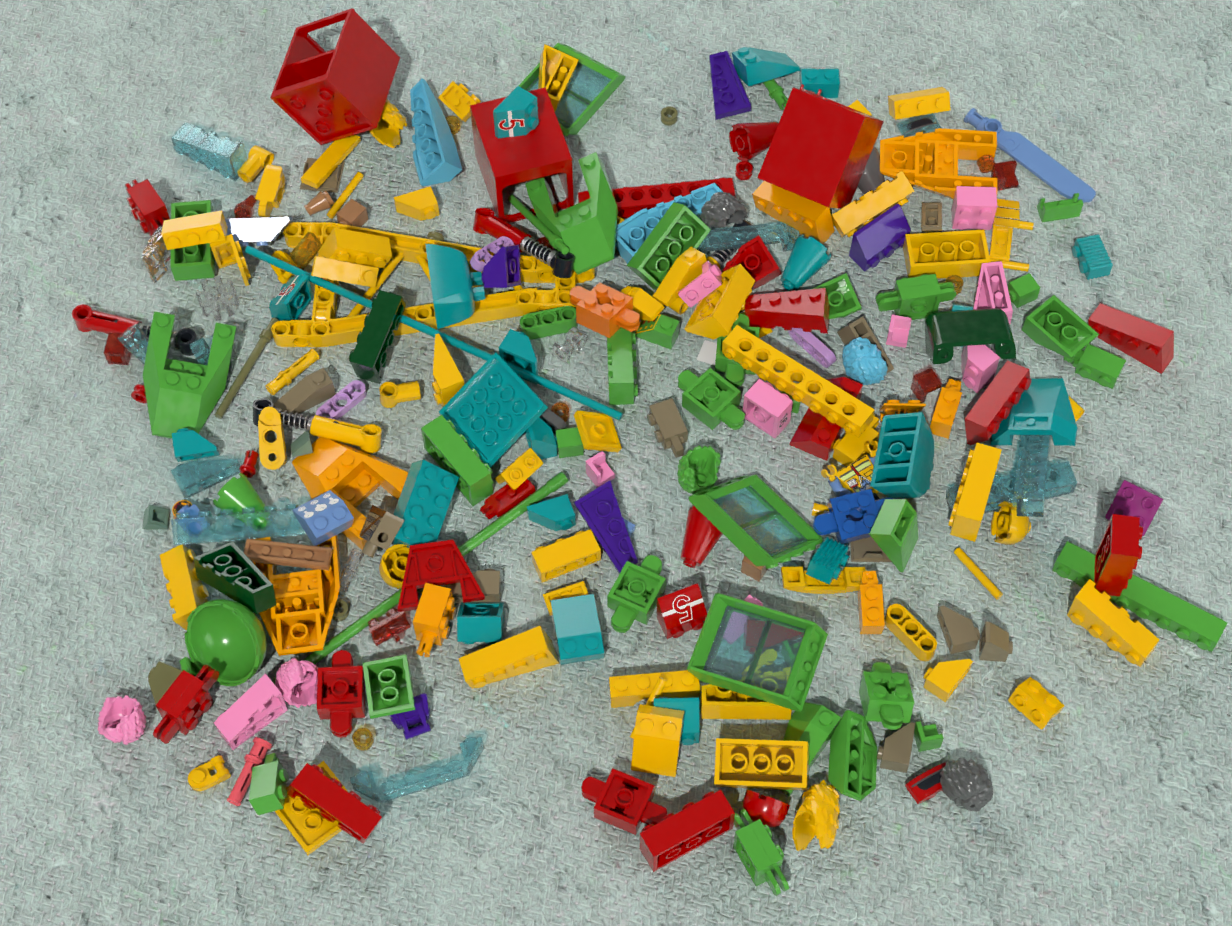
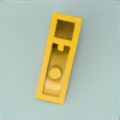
(345, 271)
(683, 271)

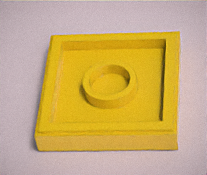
(597, 431)

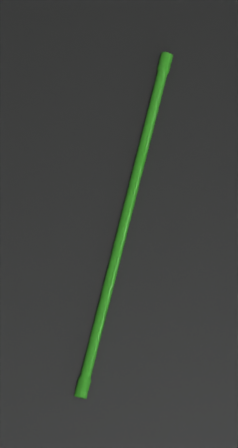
(550, 487)

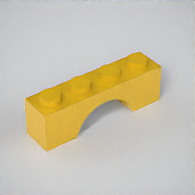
(630, 689)

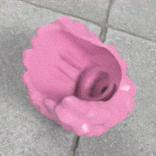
(298, 682)
(121, 719)

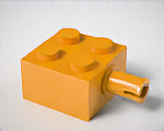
(433, 617)

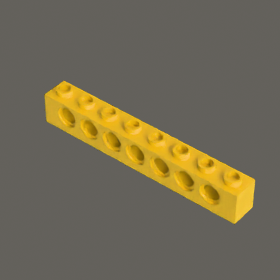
(825, 391)

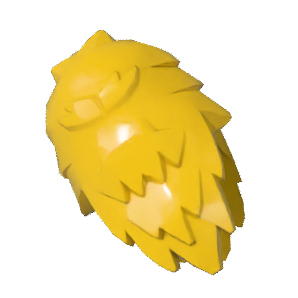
(389, 125)
(817, 816)

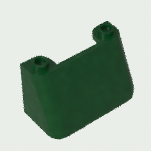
(967, 328)

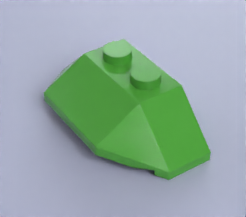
(853, 757)

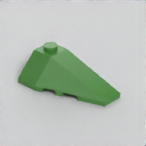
(841, 297)
(813, 725)

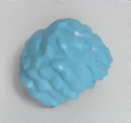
(864, 362)

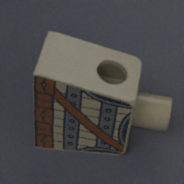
(379, 530)

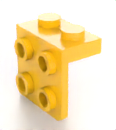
(229, 253)

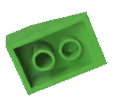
(1058, 328)
(389, 686)

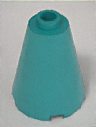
(804, 261)

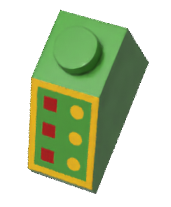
(661, 331)

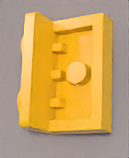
(1035, 702)

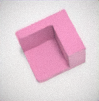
(898, 331)
(599, 470)

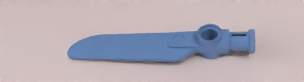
(1033, 158)

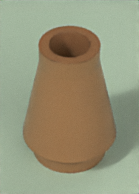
(319, 203)

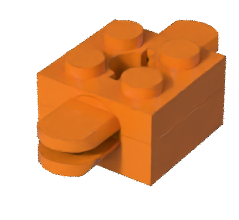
(604, 309)

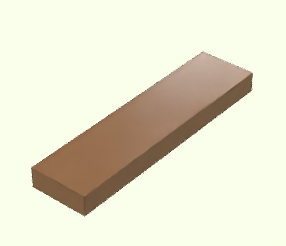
(288, 554)

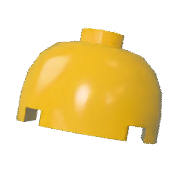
(1008, 526)
(393, 565)

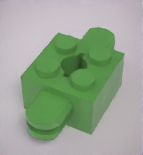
(916, 296)
(733, 370)
(719, 394)
(636, 593)
(886, 696)
(759, 853)

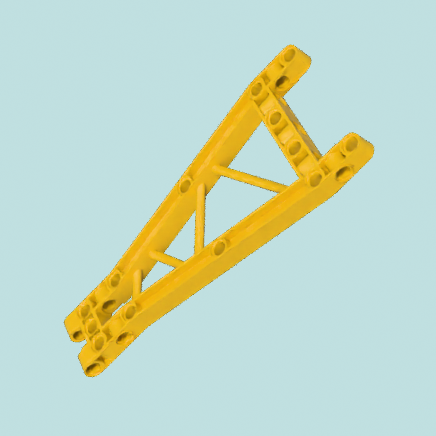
(413, 249)

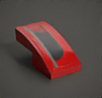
(926, 785)

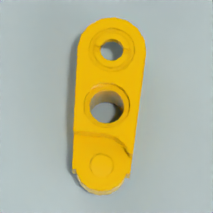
(270, 190)
(270, 421)

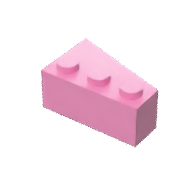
(251, 712)

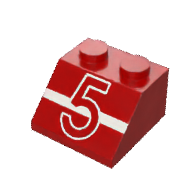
(681, 611)

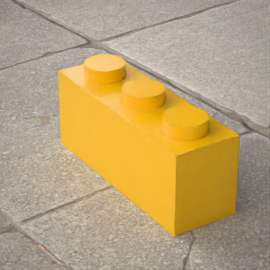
(919, 103)
(194, 230)
(566, 555)

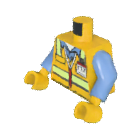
(854, 476)

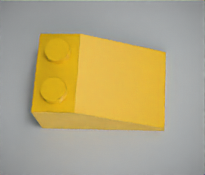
(445, 374)
(657, 740)

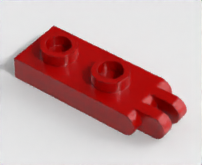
(506, 498)

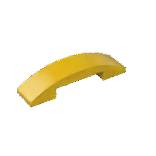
(796, 580)

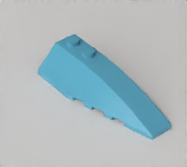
(435, 150)
(636, 229)

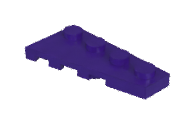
(727, 88)
(605, 520)

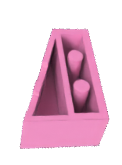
(993, 289)

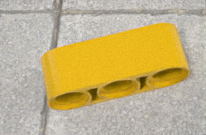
(909, 622)

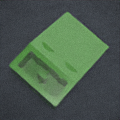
(896, 531)

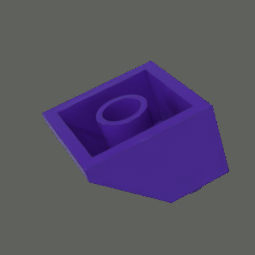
(503, 268)

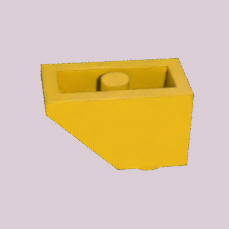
(418, 204)
(643, 303)
(946, 677)

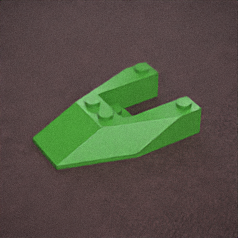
(587, 226)
(181, 391)

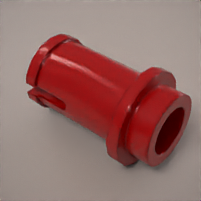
(249, 464)

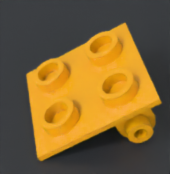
(893, 406)

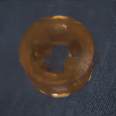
(986, 163)
(564, 409)

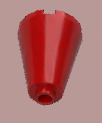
(751, 138)
(698, 538)

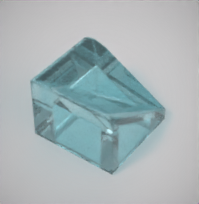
(201, 351)

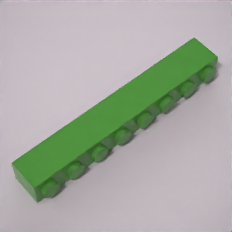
(1147, 601)

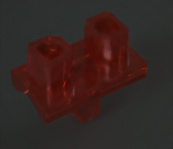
(389, 627)

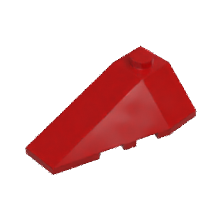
(756, 261)

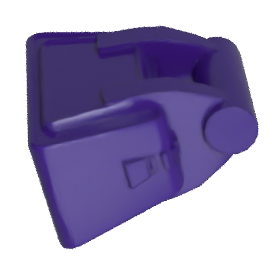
(409, 718)

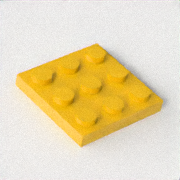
(305, 824)

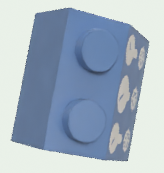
(324, 517)

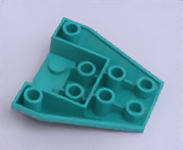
(1040, 411)

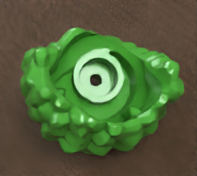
(698, 469)

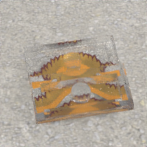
(156, 255)

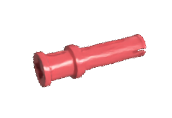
(252, 759)

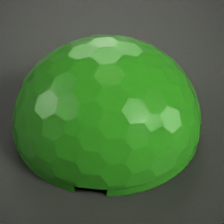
(227, 640)

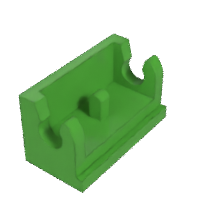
(1060, 209)

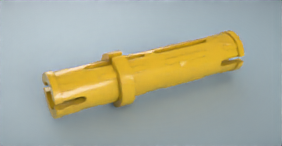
(285, 377)

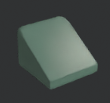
(301, 445)
(155, 518)

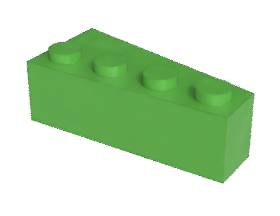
(621, 369)

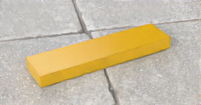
(329, 161)

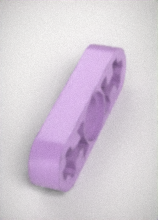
(484, 254)
(813, 346)
(343, 394)

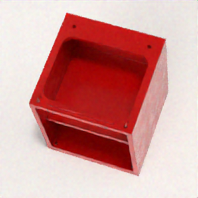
(337, 89)
(820, 149)
(521, 157)

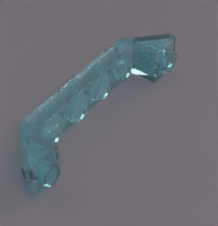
(737, 236)
(365, 784)

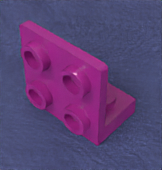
(1135, 502)

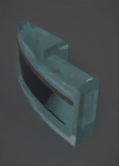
(922, 123)

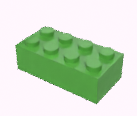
(668, 240)
(195, 260)
(455, 456)

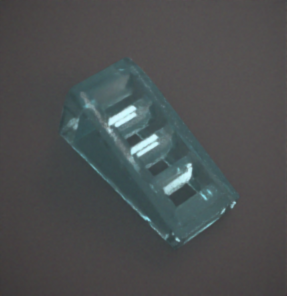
(130, 343)

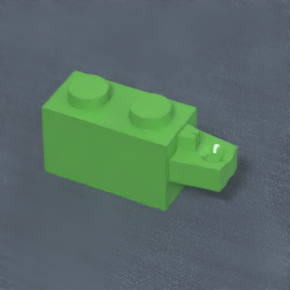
(1098, 365)
(268, 786)

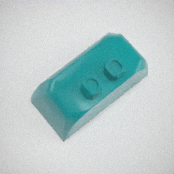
(452, 285)
(904, 456)

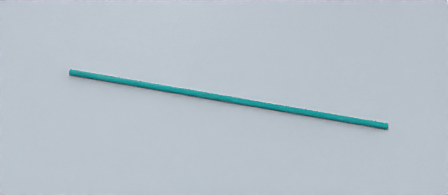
(431, 331)

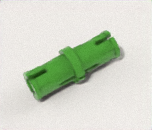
(776, 93)

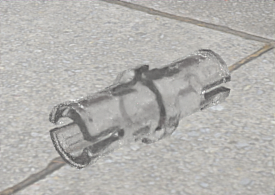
(350, 568)

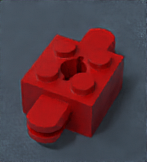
(146, 206)
(341, 693)
(185, 703)
(626, 793)

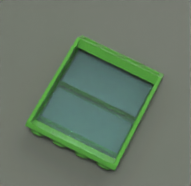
(586, 92)
(756, 521)
(757, 652)

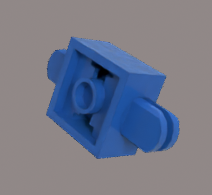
(849, 516)

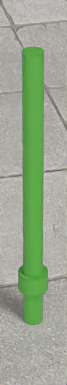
(554, 240)

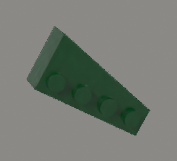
(377, 336)
(236, 577)

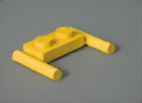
(1001, 246)

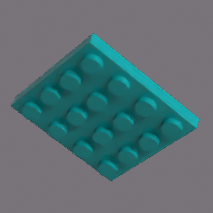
(493, 409)

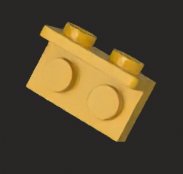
(458, 100)
(520, 469)

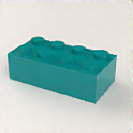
(424, 503)

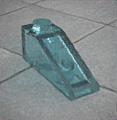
(200, 475)

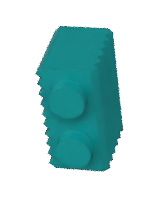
(1092, 257)
(828, 561)

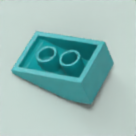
(761, 65)
(577, 629)

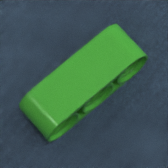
(540, 326)

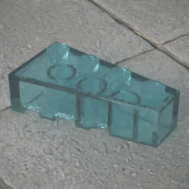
(210, 150)

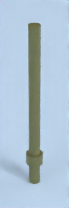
(265, 337)

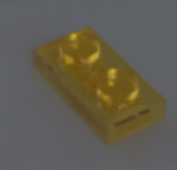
(305, 250)

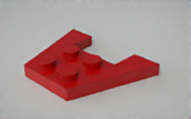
(438, 565)

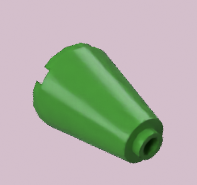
(238, 495)

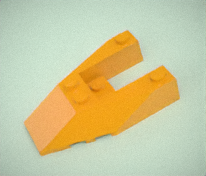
(933, 157)
(349, 475)
(302, 604)

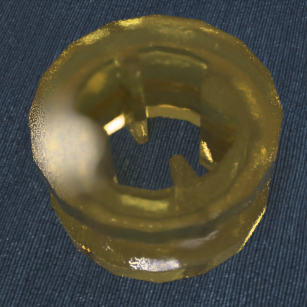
(455, 122)
(957, 282)
(356, 737)

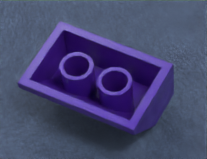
(879, 238)

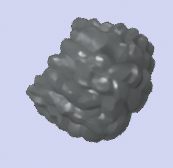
(722, 209)
(966, 784)

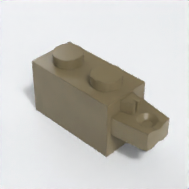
(668, 425)

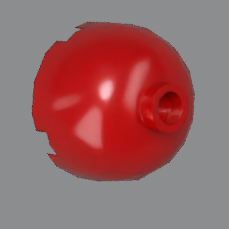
(767, 809)

